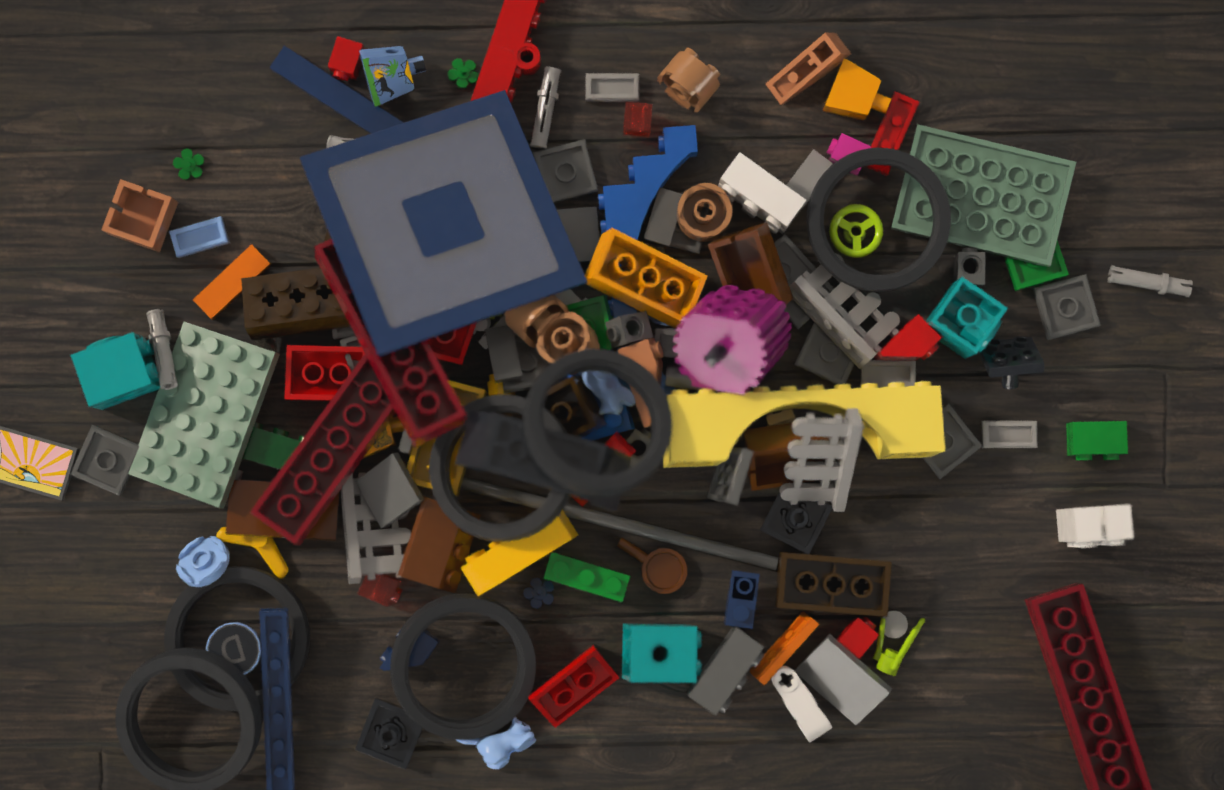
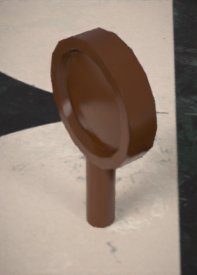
(662, 569)

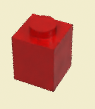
(345, 59)
(858, 636)

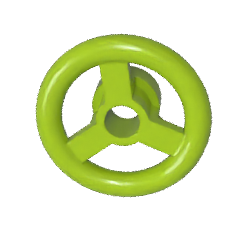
(838, 221)

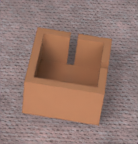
(143, 218)

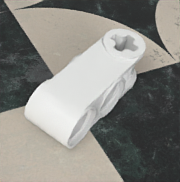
(801, 704)

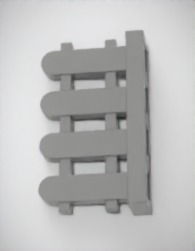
(839, 325)
(839, 472)
(368, 538)

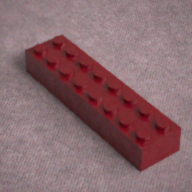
(408, 375)
(326, 455)
(1087, 690)

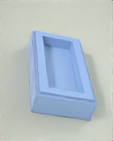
(199, 237)

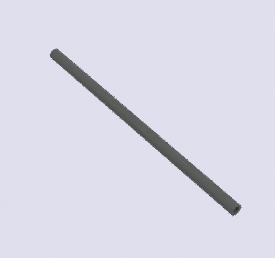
(624, 524)

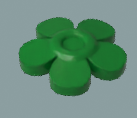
(463, 73)
(189, 164)

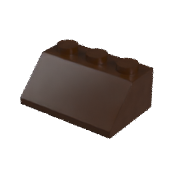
(436, 549)

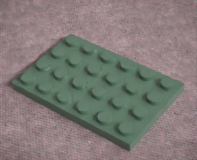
(997, 195)
(206, 421)

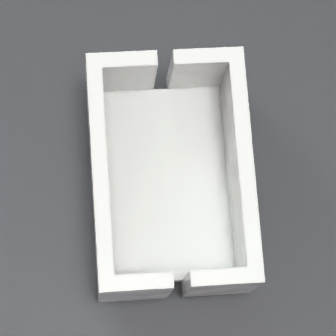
(761, 194)
(1094, 525)

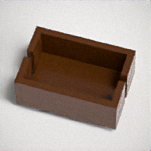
(751, 262)
(772, 454)

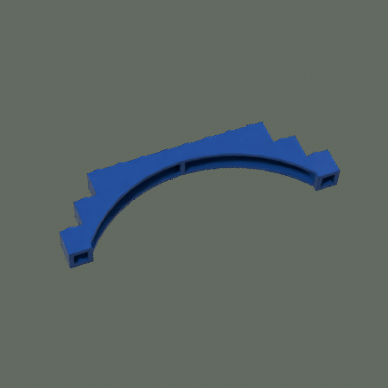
(629, 203)

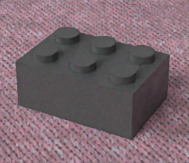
(725, 671)

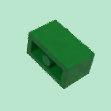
(1097, 438)

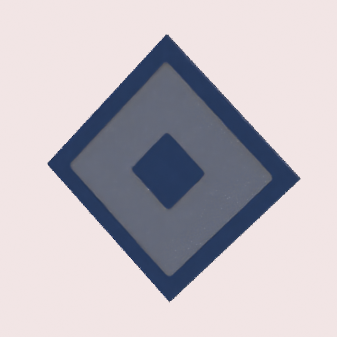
(442, 222)

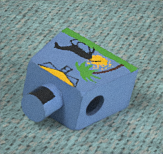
(389, 72)

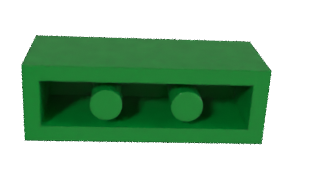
(586, 576)

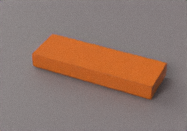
(228, 284)
(784, 647)

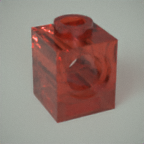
(637, 119)
(381, 590)

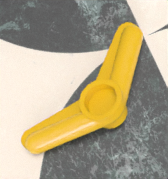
(264, 545)

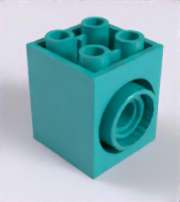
(966, 318)
(116, 370)
(677, 653)

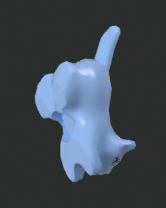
(608, 390)
(498, 747)

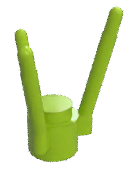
(890, 659)

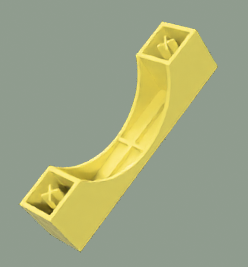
(895, 418)

